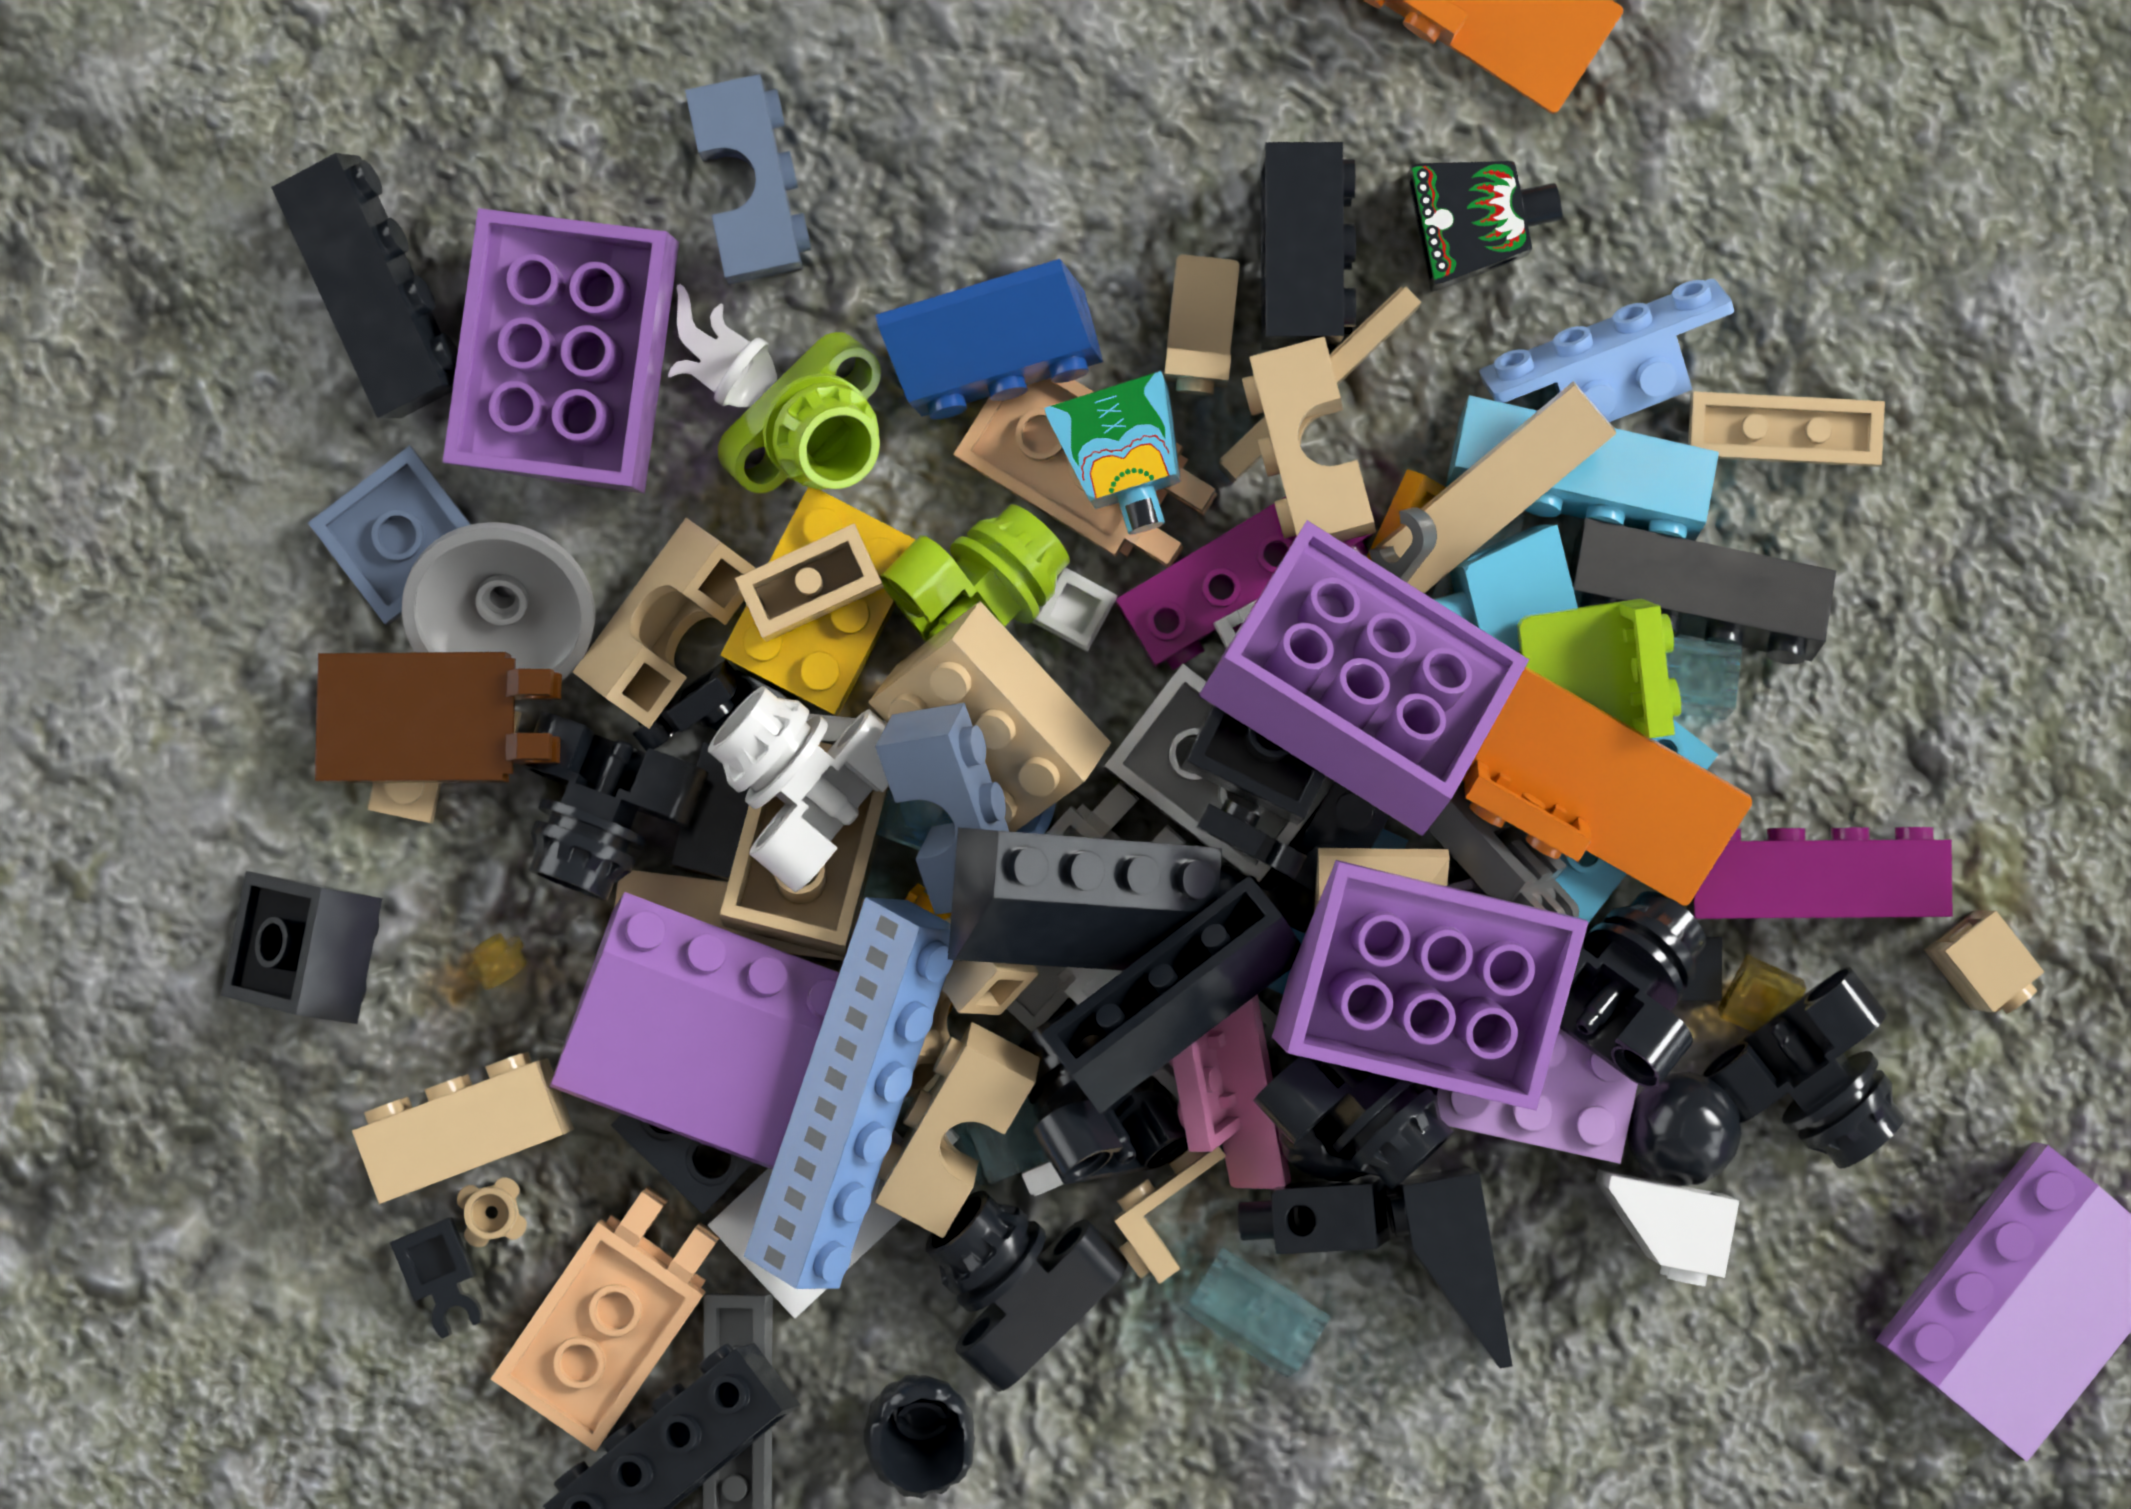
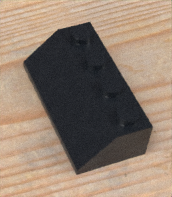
(1073, 897)

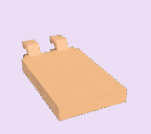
(1021, 453)
(606, 1323)

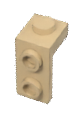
(1201, 324)
(1144, 1247)

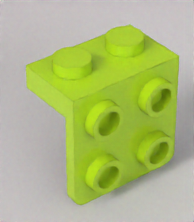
(1610, 659)

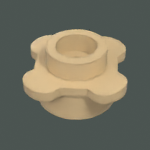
(481, 1227)

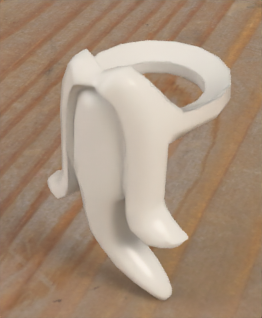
(728, 365)

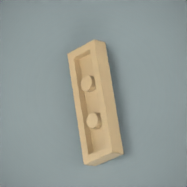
(1788, 428)

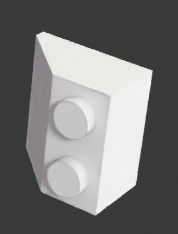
(1674, 1225)

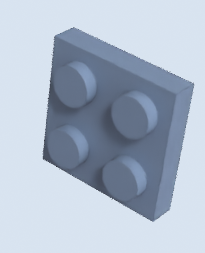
(386, 526)

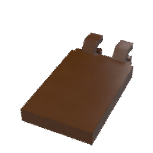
(427, 717)

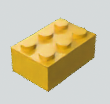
(830, 652)

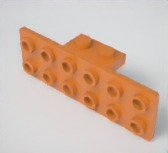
(1524, 43)
(1601, 788)

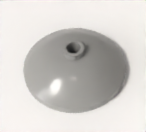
(454, 606)

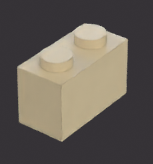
(809, 582)
(1986, 963)

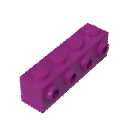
(1184, 600)
(1829, 877)

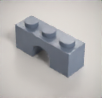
(739, 122)
(941, 760)

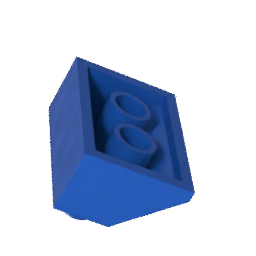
(991, 339)

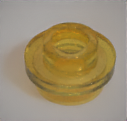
(496, 960)

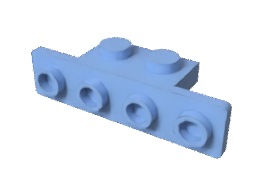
(1618, 361)

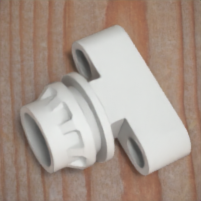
(778, 754)

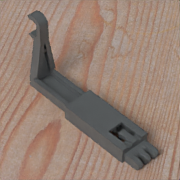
(1492, 855)

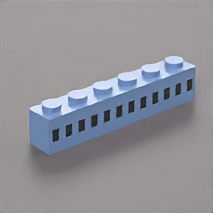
(851, 1094)

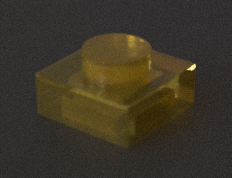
(1759, 993)

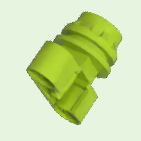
(810, 422)
(1003, 563)

